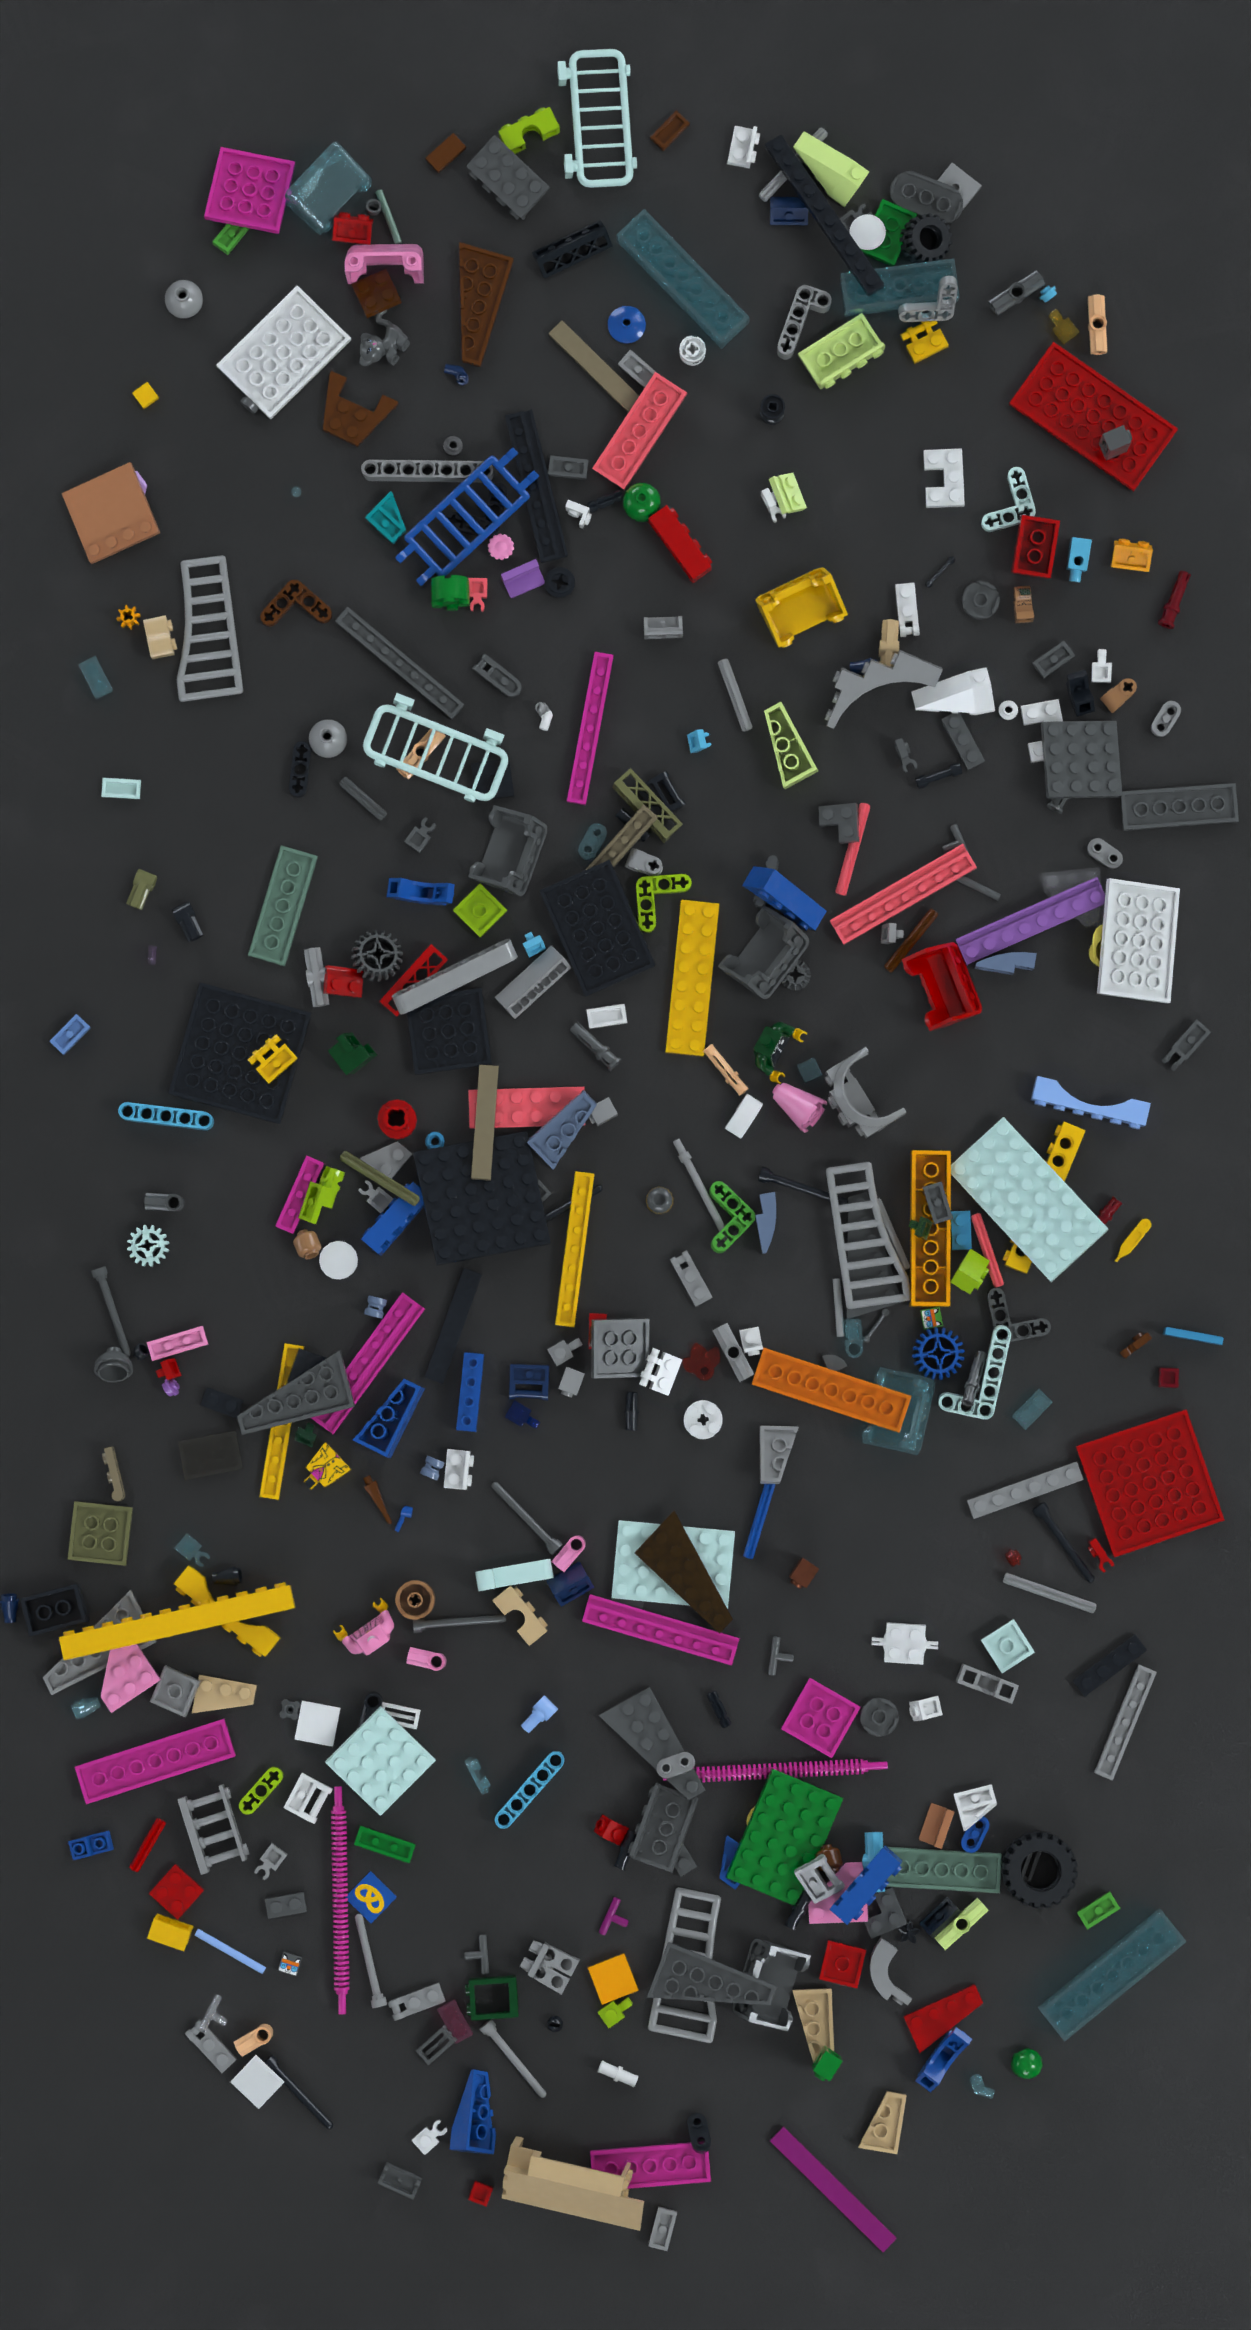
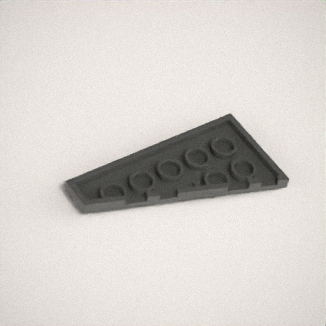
(651, 1735)

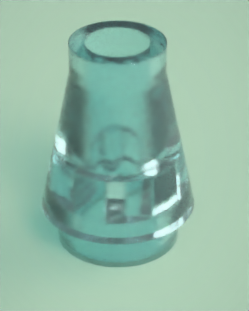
(85, 1707)

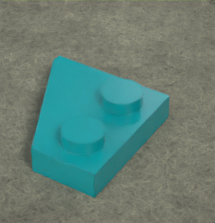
(387, 518)

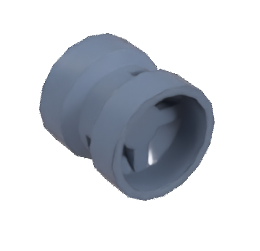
(375, 1302)
(432, 1472)

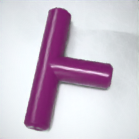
(611, 1917)

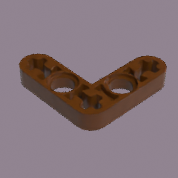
(298, 598)

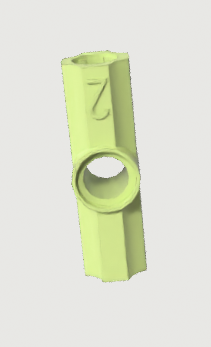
(971, 1914)

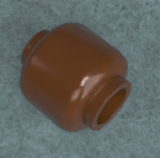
(833, 1857)

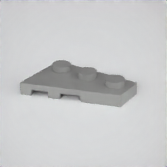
(774, 1451)

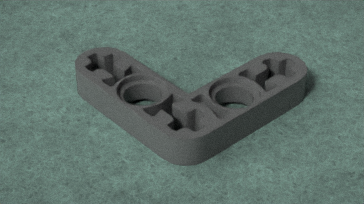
(1013, 1327)

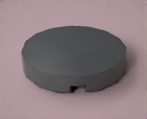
(980, 600)
(879, 1717)

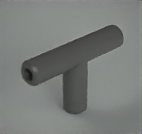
(958, 837)
(776, 1656)
(482, 1954)

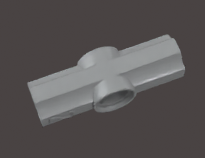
(315, 976)
(727, 1340)

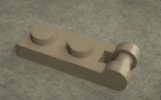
(114, 1475)

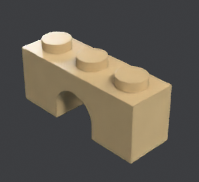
(511, 1600)

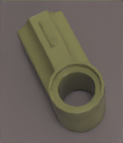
(143, 885)

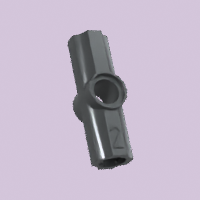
(1026, 286)

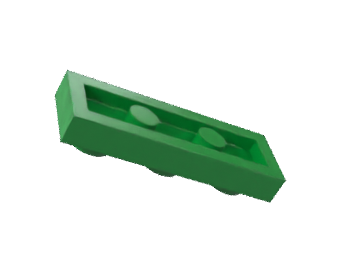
(384, 1844)

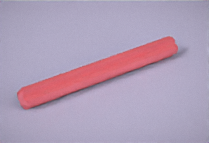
(852, 851)

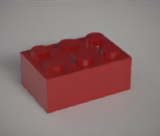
(1035, 546)

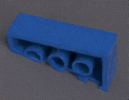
(784, 897)
(392, 1222)
(391, 1419)

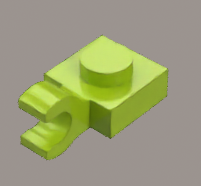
(613, 2013)

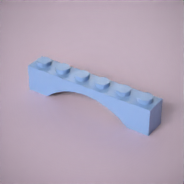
(1050, 1092)

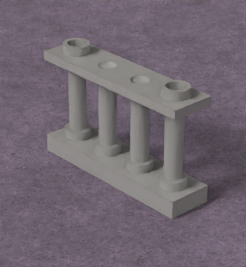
(199, 1843)

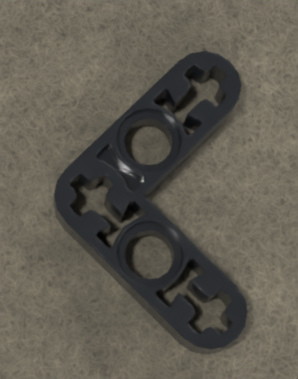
(483, 522)

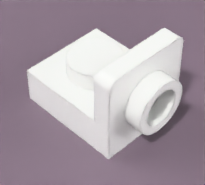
(576, 510)
(751, 1341)
(925, 1708)

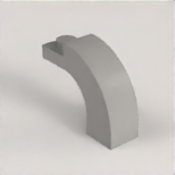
(878, 1965)

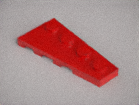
(940, 2016)

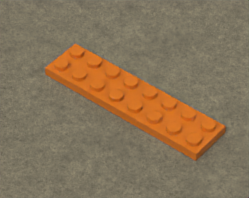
(831, 1390)

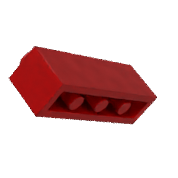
(680, 544)

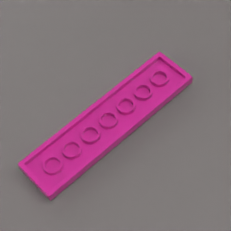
(155, 1761)

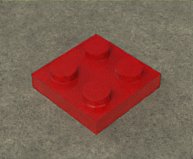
(176, 1891)
(842, 1964)

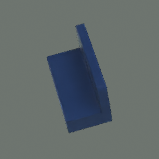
(788, 211)
(570, 1584)

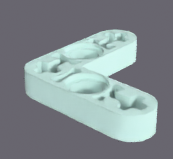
(1020, 504)

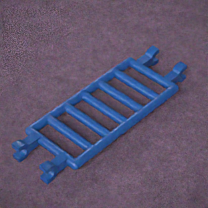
(451, 499)

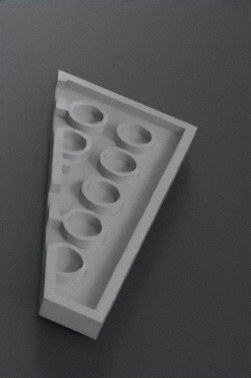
(74, 1670)

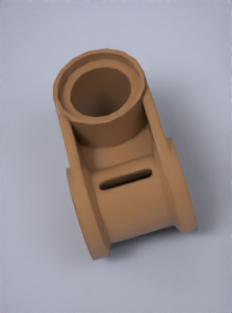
(1117, 696)

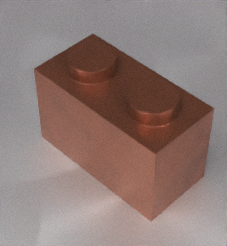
(803, 1573)

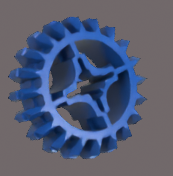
(954, 1351)

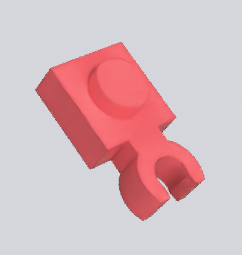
(478, 591)

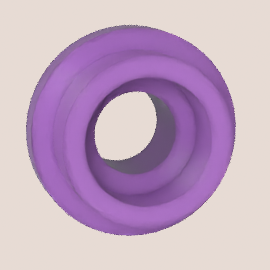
(171, 1387)

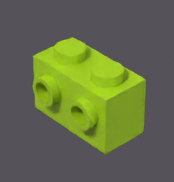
(971, 1271)

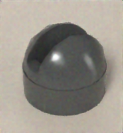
(375, 205)

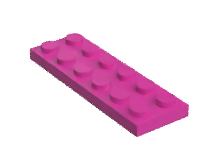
(655, 2164)

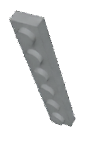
(1025, 1490)

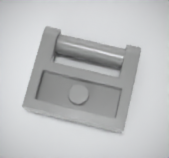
(813, 1881)

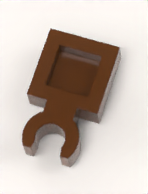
(1139, 1340)

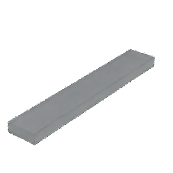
(1125, 1722)

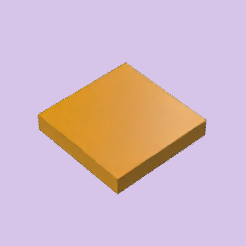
(613, 1978)

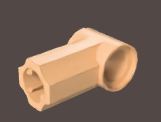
(252, 2040)

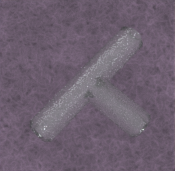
(211, 2014)

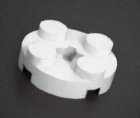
(696, 1428)

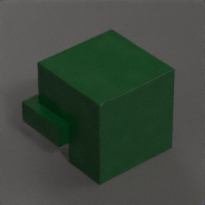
(351, 1054)

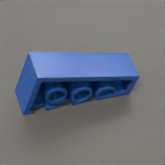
(866, 1885)

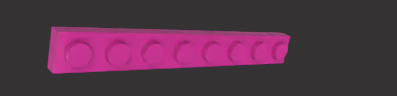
(590, 728)

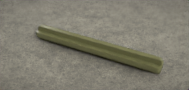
(380, 1178)

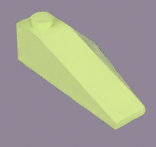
(833, 170)

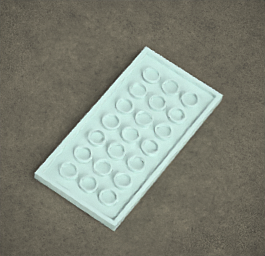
(1027, 1199)

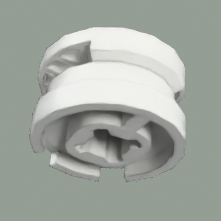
(692, 350)

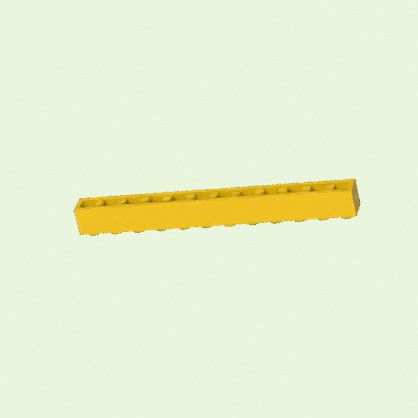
(176, 1622)

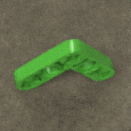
(737, 1220)

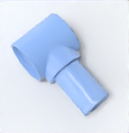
(541, 1711)

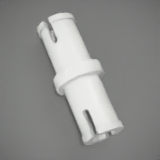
(617, 2073)

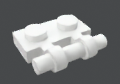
(664, 1374)

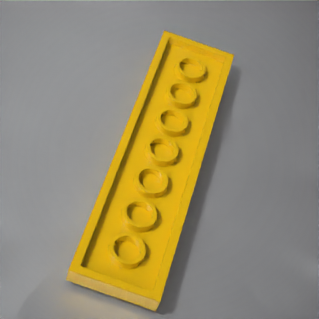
(692, 978)

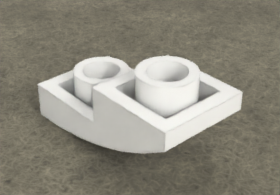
(744, 1116)

